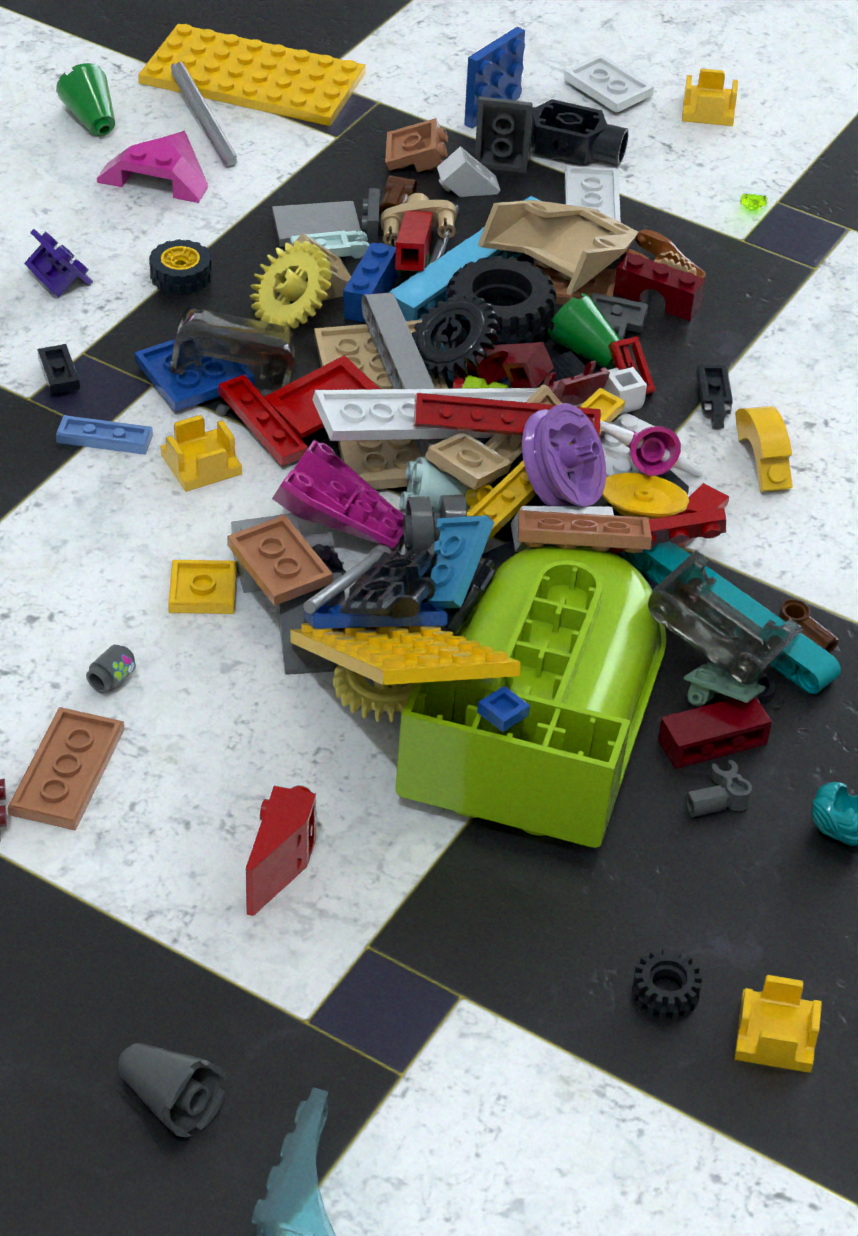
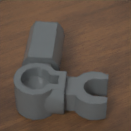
(731, 793)

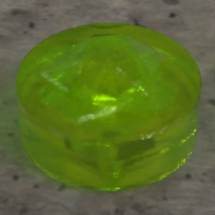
(752, 201)

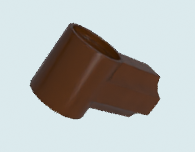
(397, 192)
(799, 612)

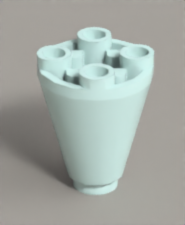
(429, 481)

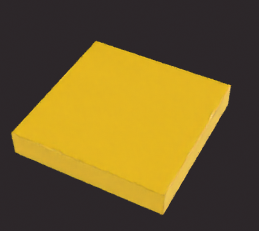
(202, 586)

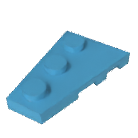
(458, 556)

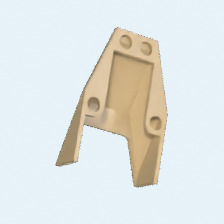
(558, 236)

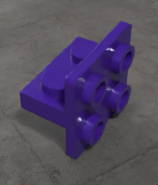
(55, 264)

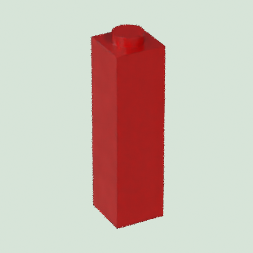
(414, 240)

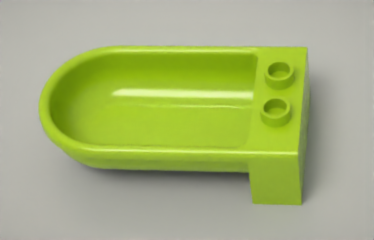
(585, 671)

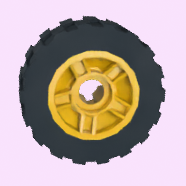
(180, 267)

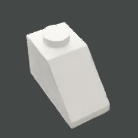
(466, 175)

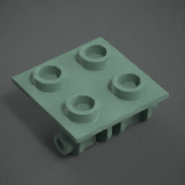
(712, 680)

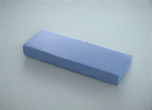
(104, 434)

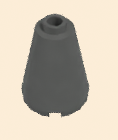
(174, 1085)

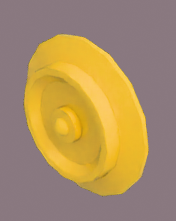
(644, 495)

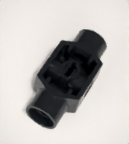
(576, 134)

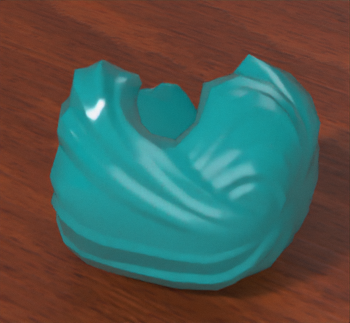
(836, 812)

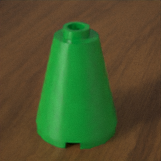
(88, 97)
(584, 331)

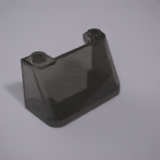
(234, 340)
(715, 627)

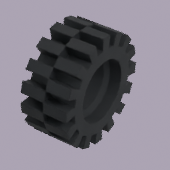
(671, 968)

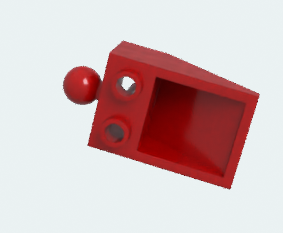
(281, 844)

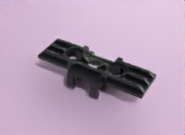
(393, 586)

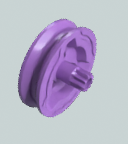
(549, 466)

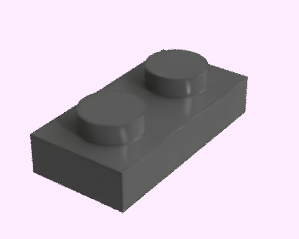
(370, 215)

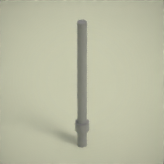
(346, 579)

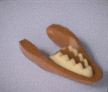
(664, 252)

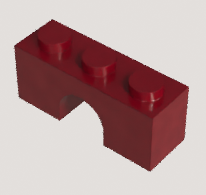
(680, 289)
(522, 363)

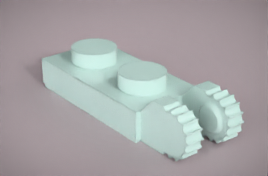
(341, 242)

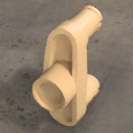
(443, 216)

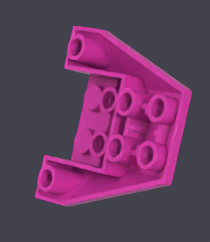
(335, 496)

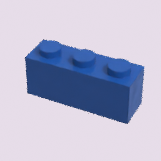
(372, 276)

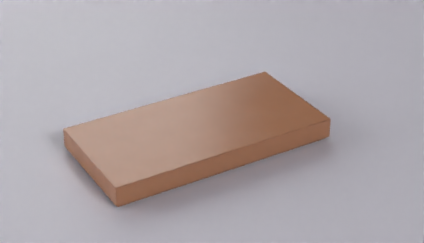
(66, 768)

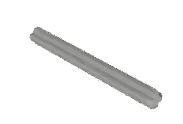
(204, 114)

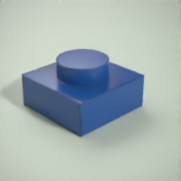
(503, 708)

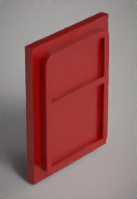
(295, 399)

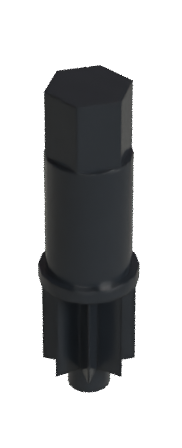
(483, 575)

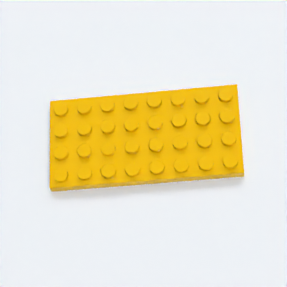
(255, 74)
(405, 653)

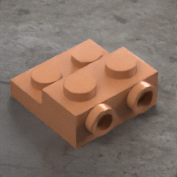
(417, 145)

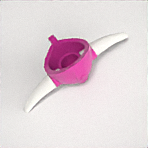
(652, 449)

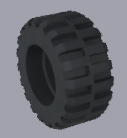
(517, 292)

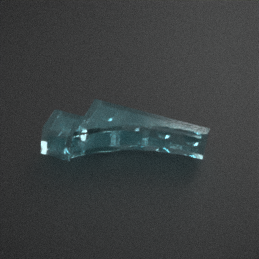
(294, 1195)

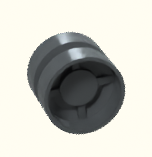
(421, 521)

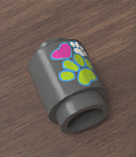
(111, 668)

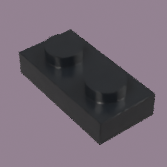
(58, 369)

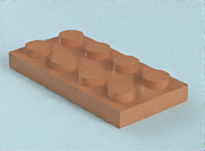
(591, 530)

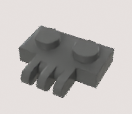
(621, 313)

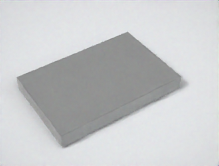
(313, 219)

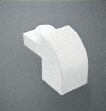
(627, 386)

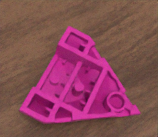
(165, 158)

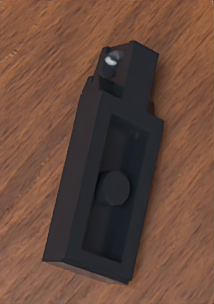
(715, 392)

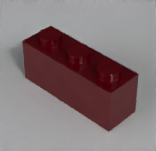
(713, 731)

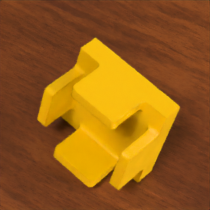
(709, 99)
(200, 456)
(778, 1025)

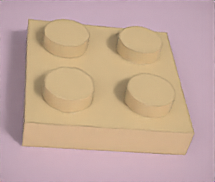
(468, 460)

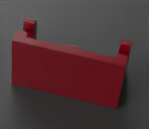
(579, 387)

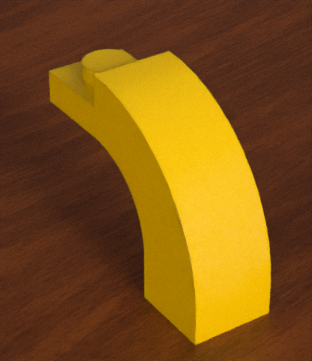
(770, 443)

